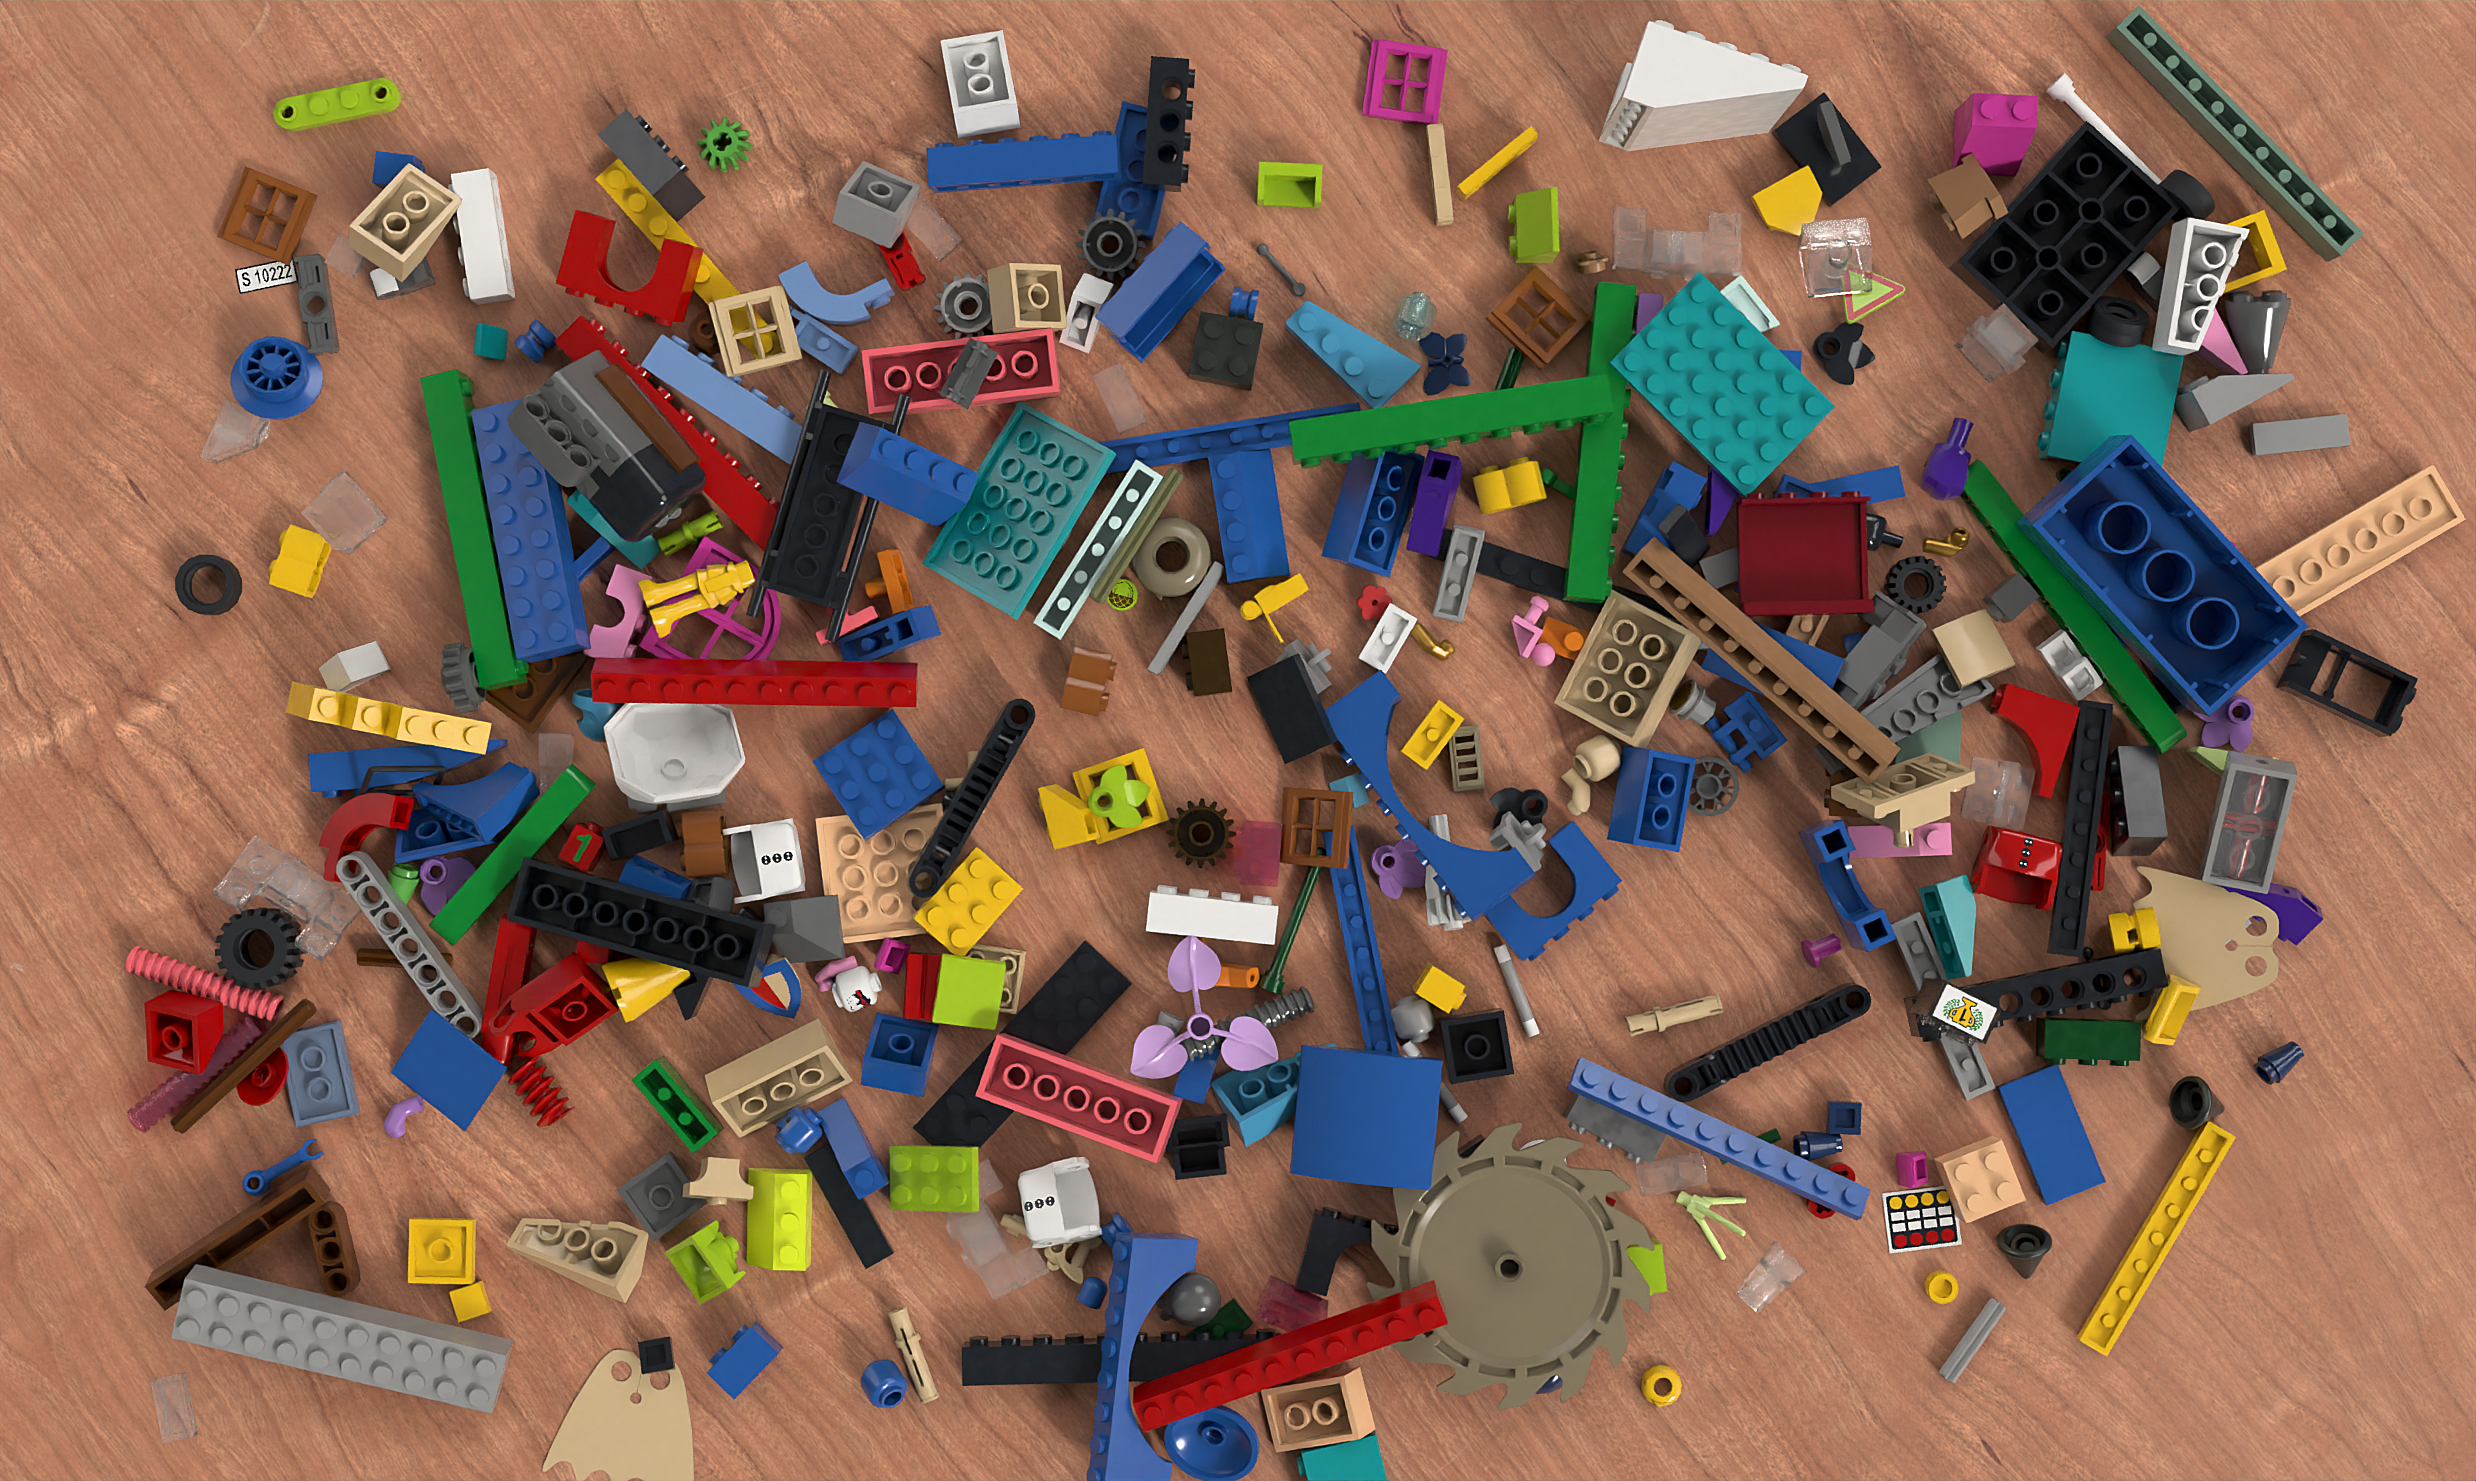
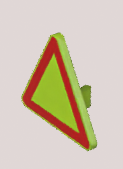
(1861, 304)

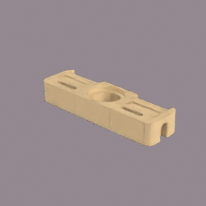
(1439, 174)

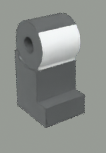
(2146, 278)
(388, 287)

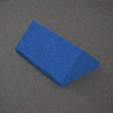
(433, 837)

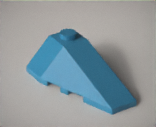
(1259, 1098)

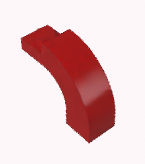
(356, 821)

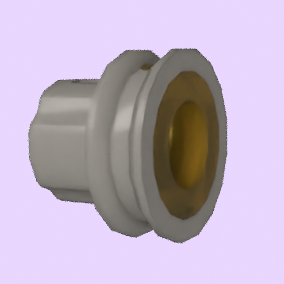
(1692, 703)

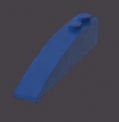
(347, 769)

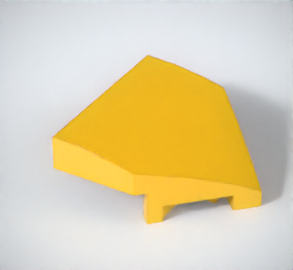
(1789, 202)

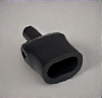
(1877, 533)

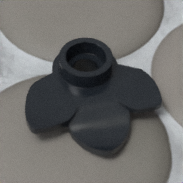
(1847, 352)
(1515, 801)

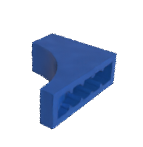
(482, 805)

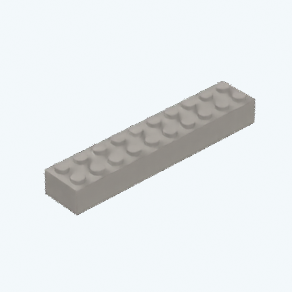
(341, 1338)

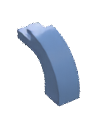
(832, 308)

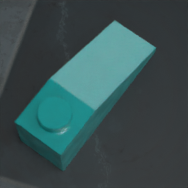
(640, 552)
(1951, 917)

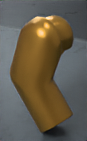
(1950, 545)
(1430, 646)

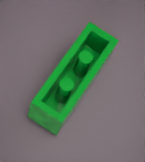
(677, 1104)

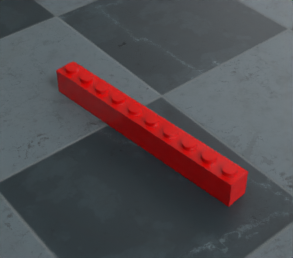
(724, 484)
(754, 682)
(1289, 1356)

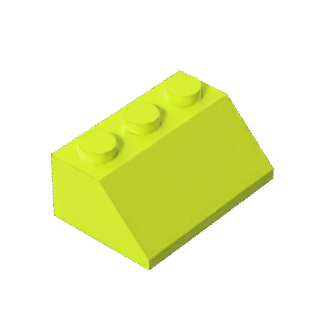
(779, 1219)

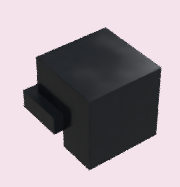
(1199, 1146)

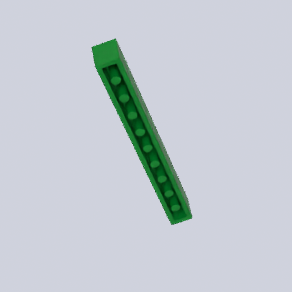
(1449, 420)
(1600, 452)
(471, 529)

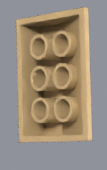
(1628, 670)

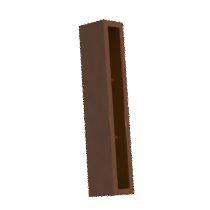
(241, 1234)

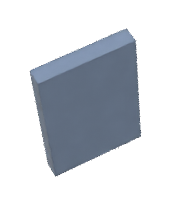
(320, 1075)

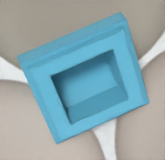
(1351, 784)

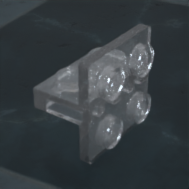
(1998, 794)

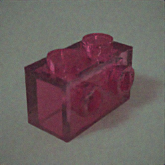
(1259, 853)
(1289, 1307)

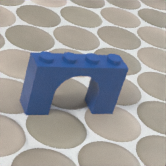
(1591, 881)
(1861, 921)

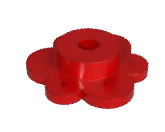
(1380, 604)

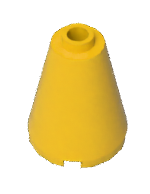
(642, 984)

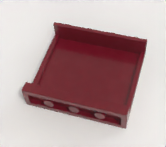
(1803, 554)

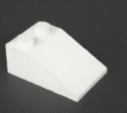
(980, 84)

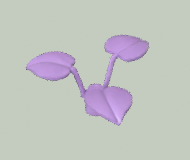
(1159, 1052)

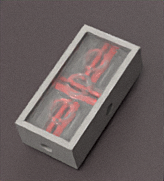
(2248, 822)

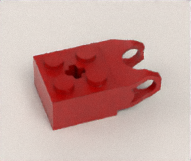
(555, 1007)

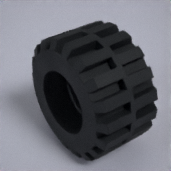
(235, 948)

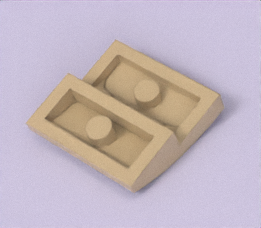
(1972, 648)

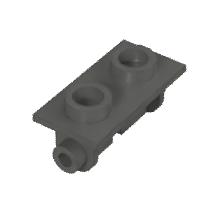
(969, 373)

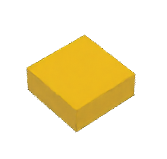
(470, 1301)

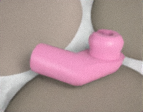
(831, 970)

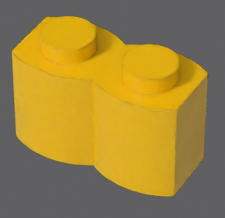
(1509, 487)
(300, 561)

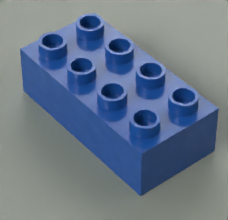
(2161, 574)

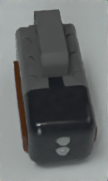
(612, 444)

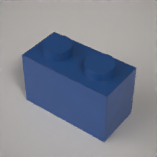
(744, 1360)

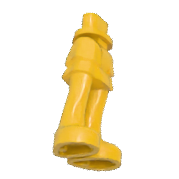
(716, 586)

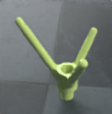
(1700, 1207)

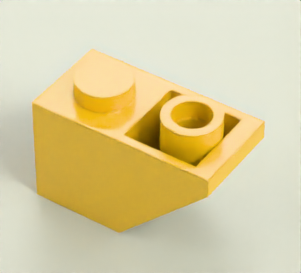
(1067, 817)

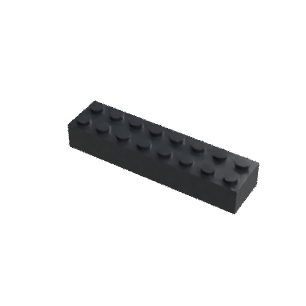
(641, 922)

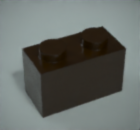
(1208, 663)

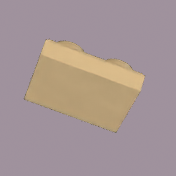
(1013, 973)

